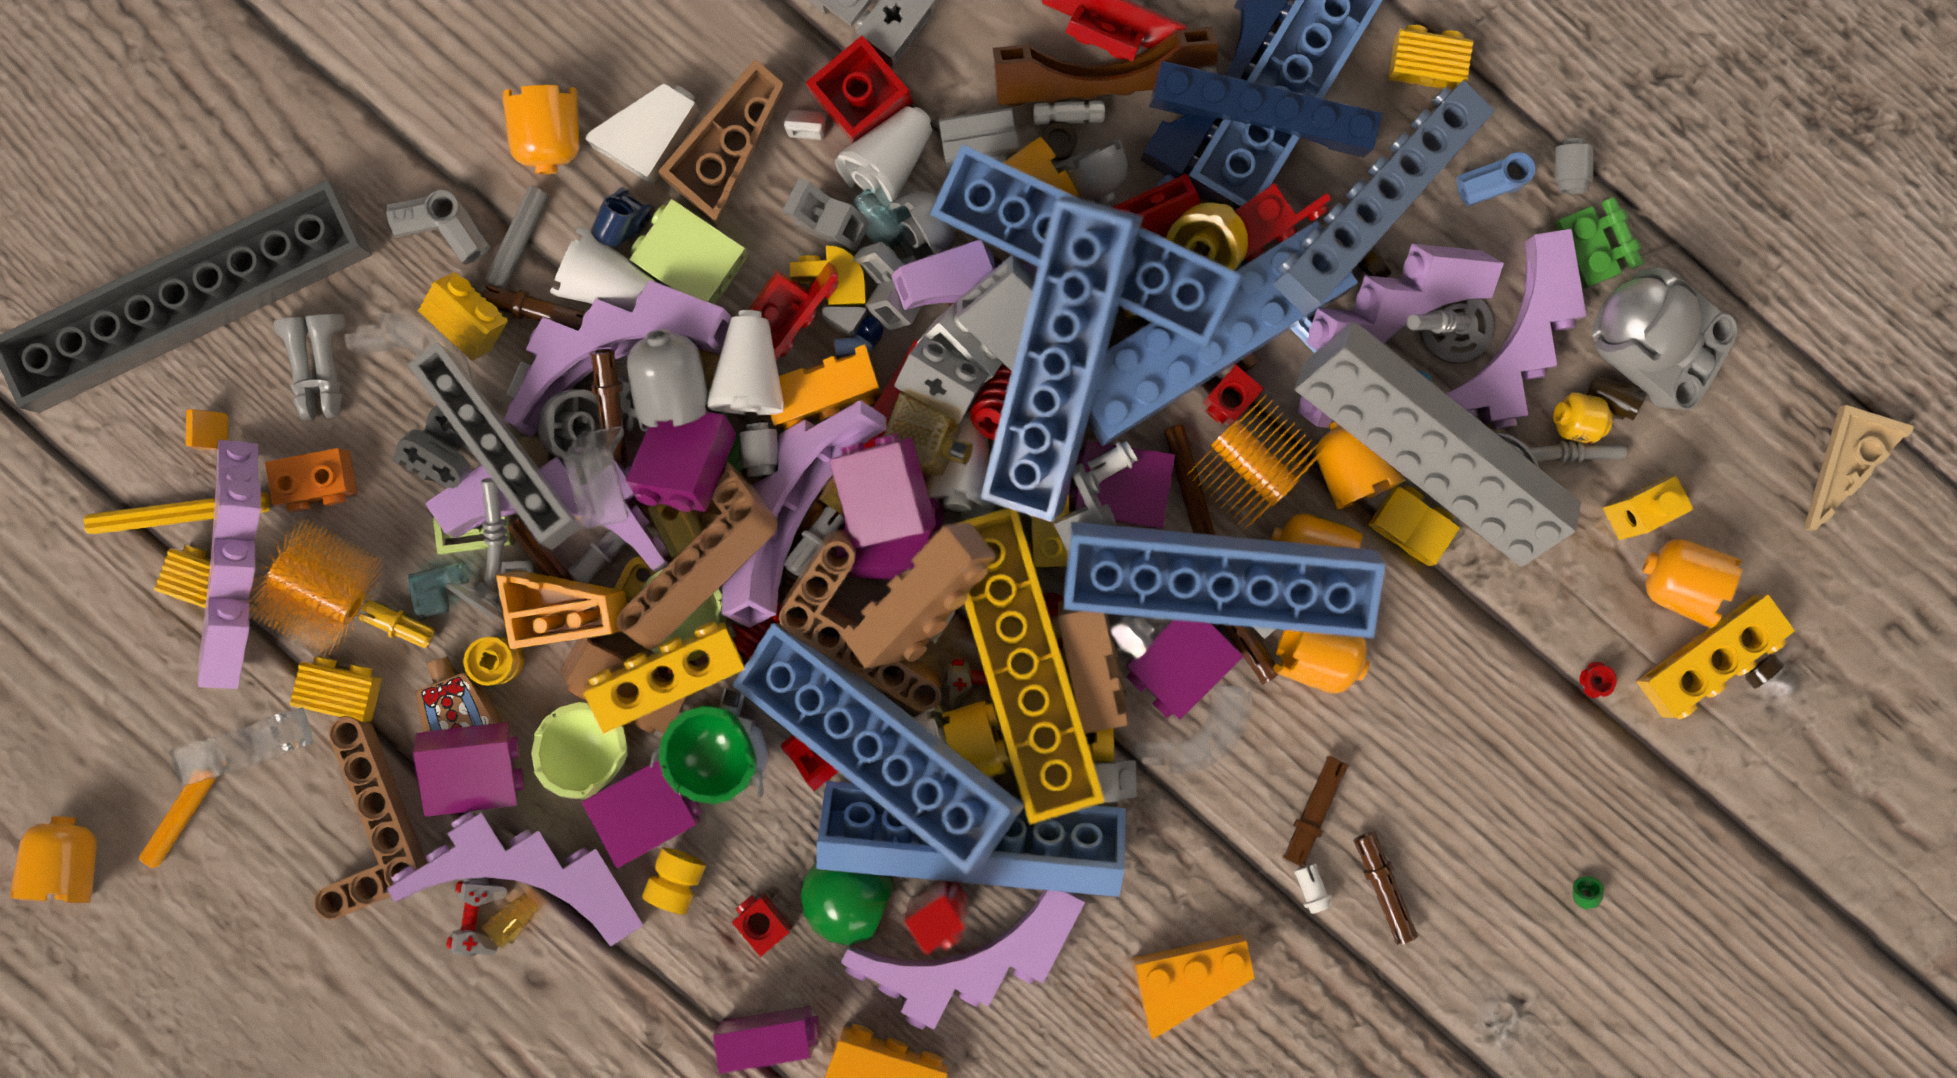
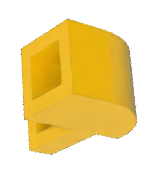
(852, 283)

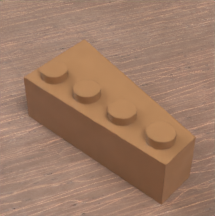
(720, 147)
(921, 598)

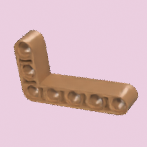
(703, 564)
(821, 615)
(375, 822)

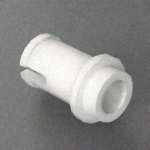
(1112, 461)
(1313, 888)

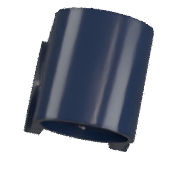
(620, 218)

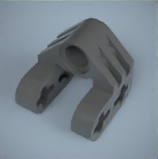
(434, 451)

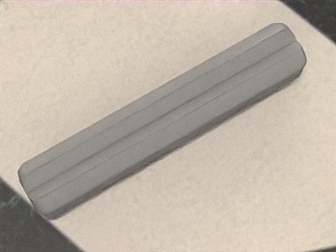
(517, 236)

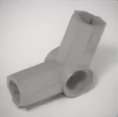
(423, 215)

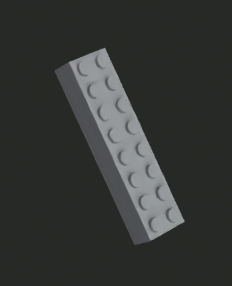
(1438, 445)

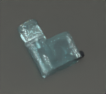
(883, 224)
(429, 588)

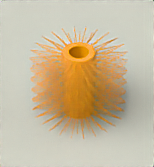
(1256, 464)
(316, 587)

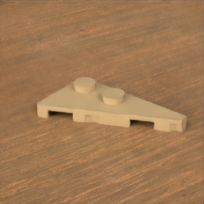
(1854, 449)

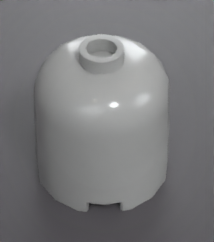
(667, 379)

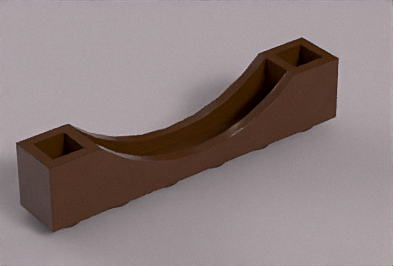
(1031, 75)

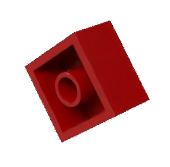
(858, 90)

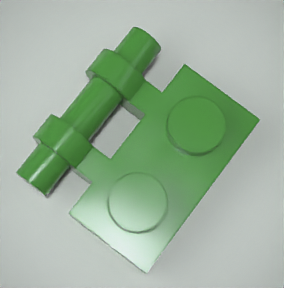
(1593, 252)

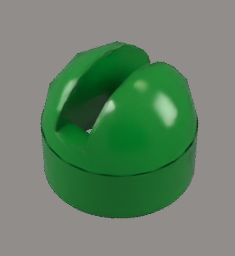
(1595, 892)

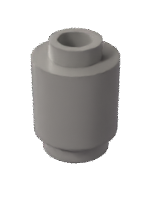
(1574, 166)
(759, 450)

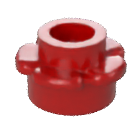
(1607, 677)

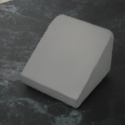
(845, 318)

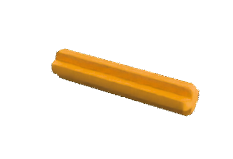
(174, 823)

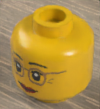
(1583, 418)

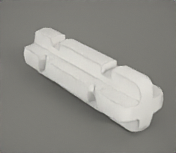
(1069, 112)

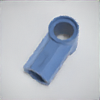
(1494, 180)

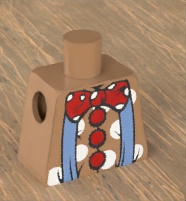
(453, 700)

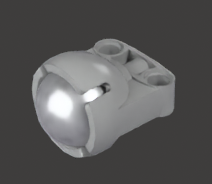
(1664, 337)

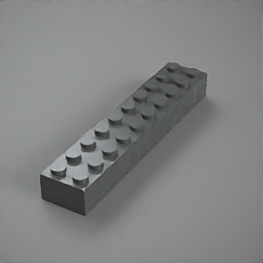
(181, 297)

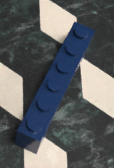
(1218, 96)
(1175, 144)

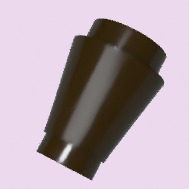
(1622, 398)

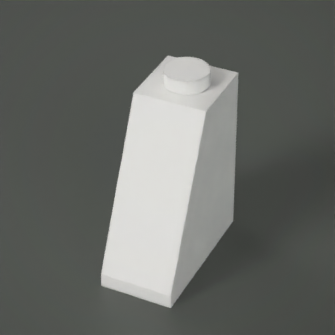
(647, 131)

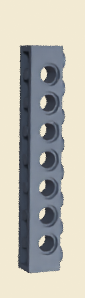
(1444, 133)

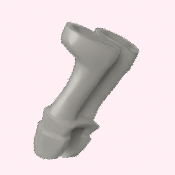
(321, 332)

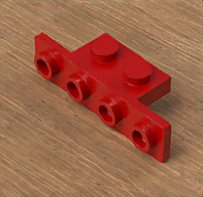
(1115, 25)
(1272, 217)
(791, 306)

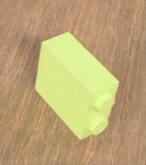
(688, 254)

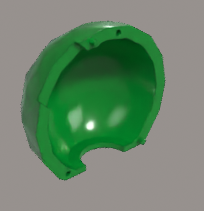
(707, 755)
(844, 904)

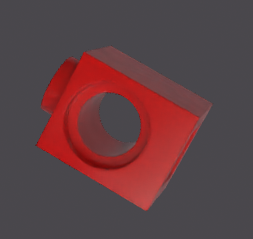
(1243, 385)
(761, 940)

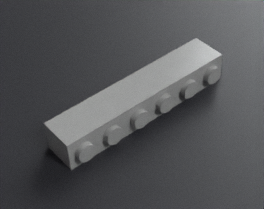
(494, 446)

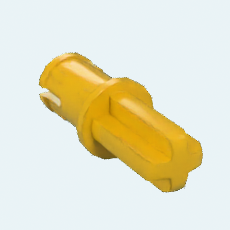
(397, 624)

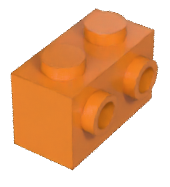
(311, 479)

